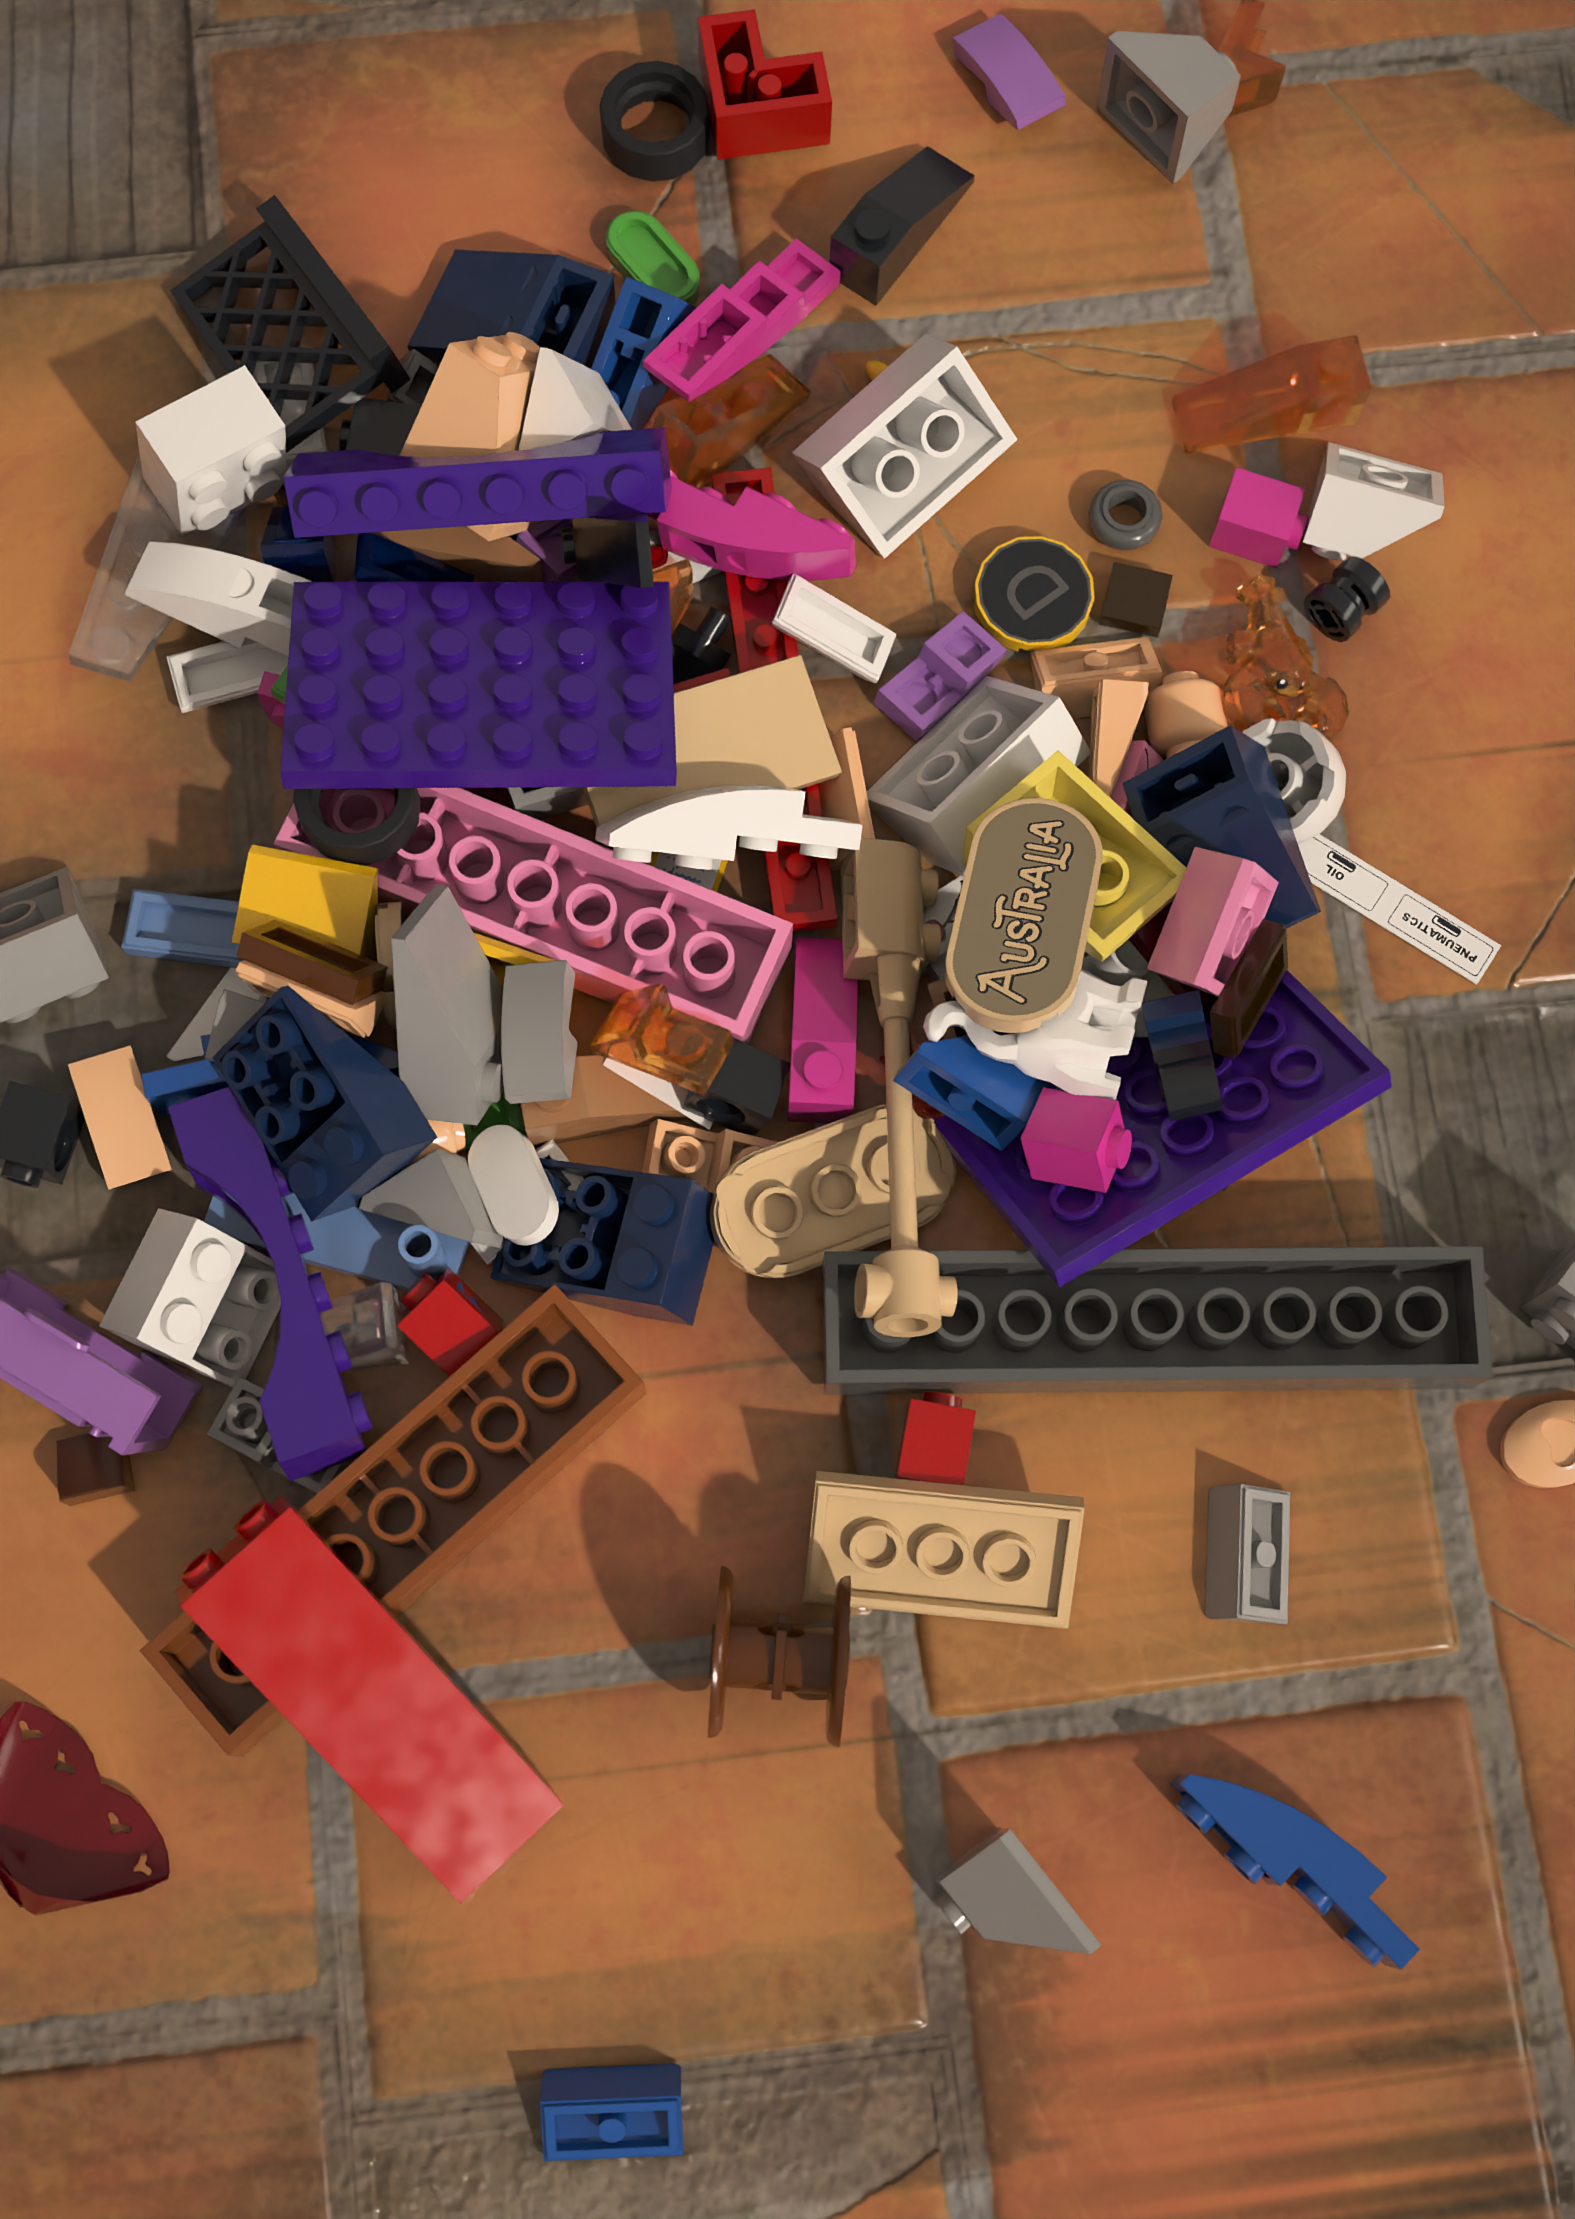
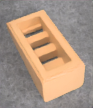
(1113, 724)

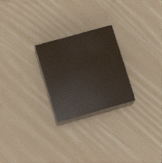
(1136, 599)

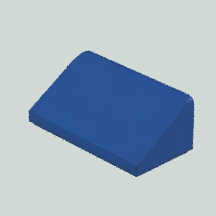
(611, 2112)

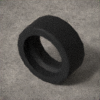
(655, 83)
(361, 847)

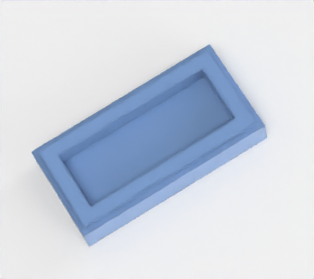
(181, 928)

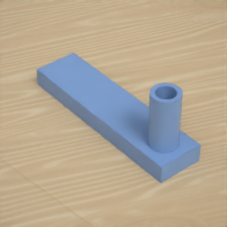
(359, 1244)

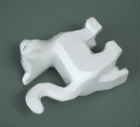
(1066, 1047)

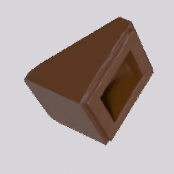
(91, 1470)

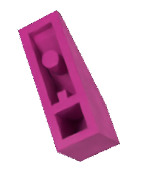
(822, 1034)

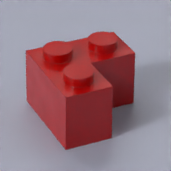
(756, 100)

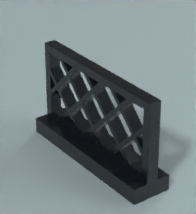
(317, 287)

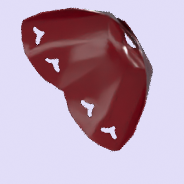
(58, 1823)

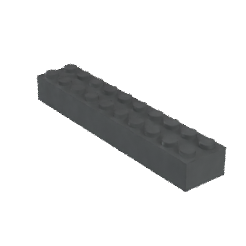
(1177, 1323)

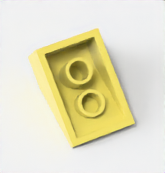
(1136, 870)

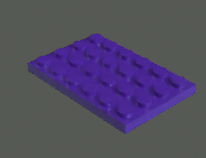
(479, 686)
(1282, 1088)

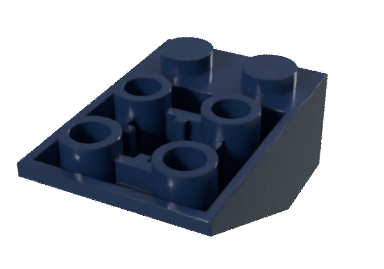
(530, 294)
(1229, 803)
(321, 1104)
(619, 1243)

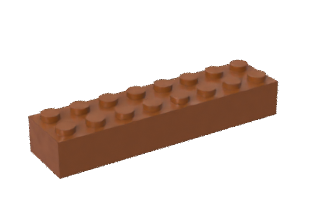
(432, 1488)

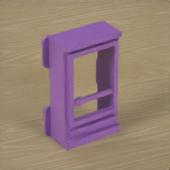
(86, 1372)

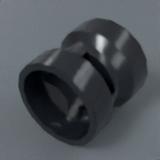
(1342, 603)

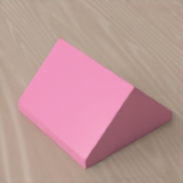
(1212, 920)

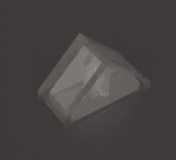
(370, 1326)

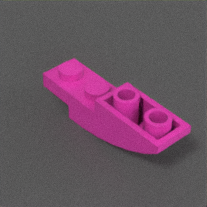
(755, 537)

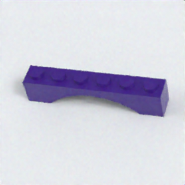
(567, 480)
(306, 1397)

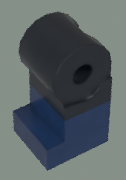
(1182, 1055)

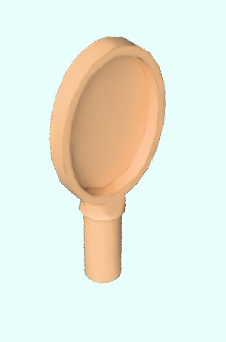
(1541, 1445)

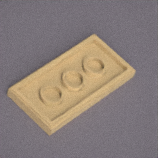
(739, 732)
(944, 1549)

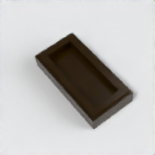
(1249, 989)

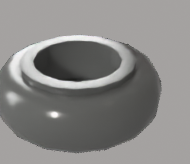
(1131, 494)

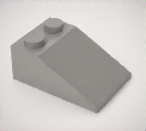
(446, 1013)

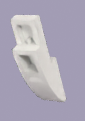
(217, 593)
(706, 824)

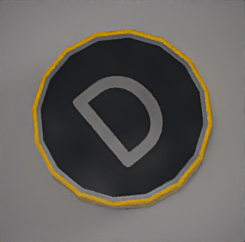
(1033, 594)

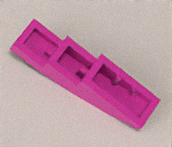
(742, 321)

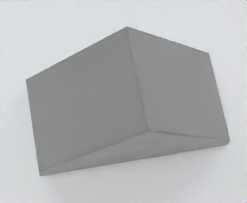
(436, 1195)

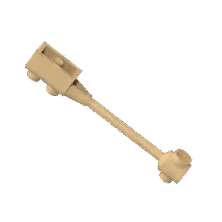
(890, 947)

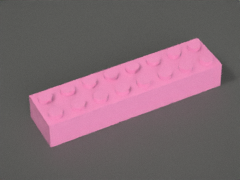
(572, 902)

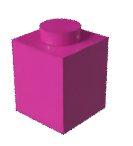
(1259, 518)
(1076, 1140)

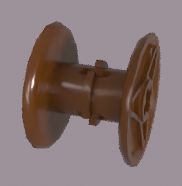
(780, 1656)

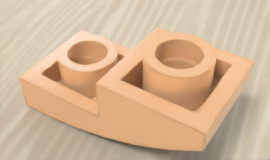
(119, 1117)
(695, 1152)

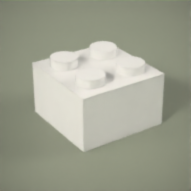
(213, 451)

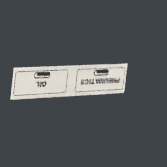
(1398, 908)

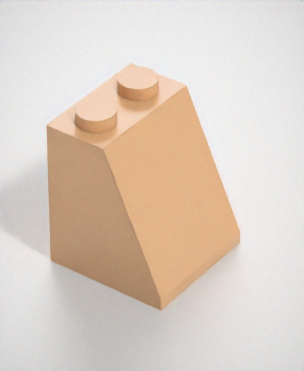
(477, 406)

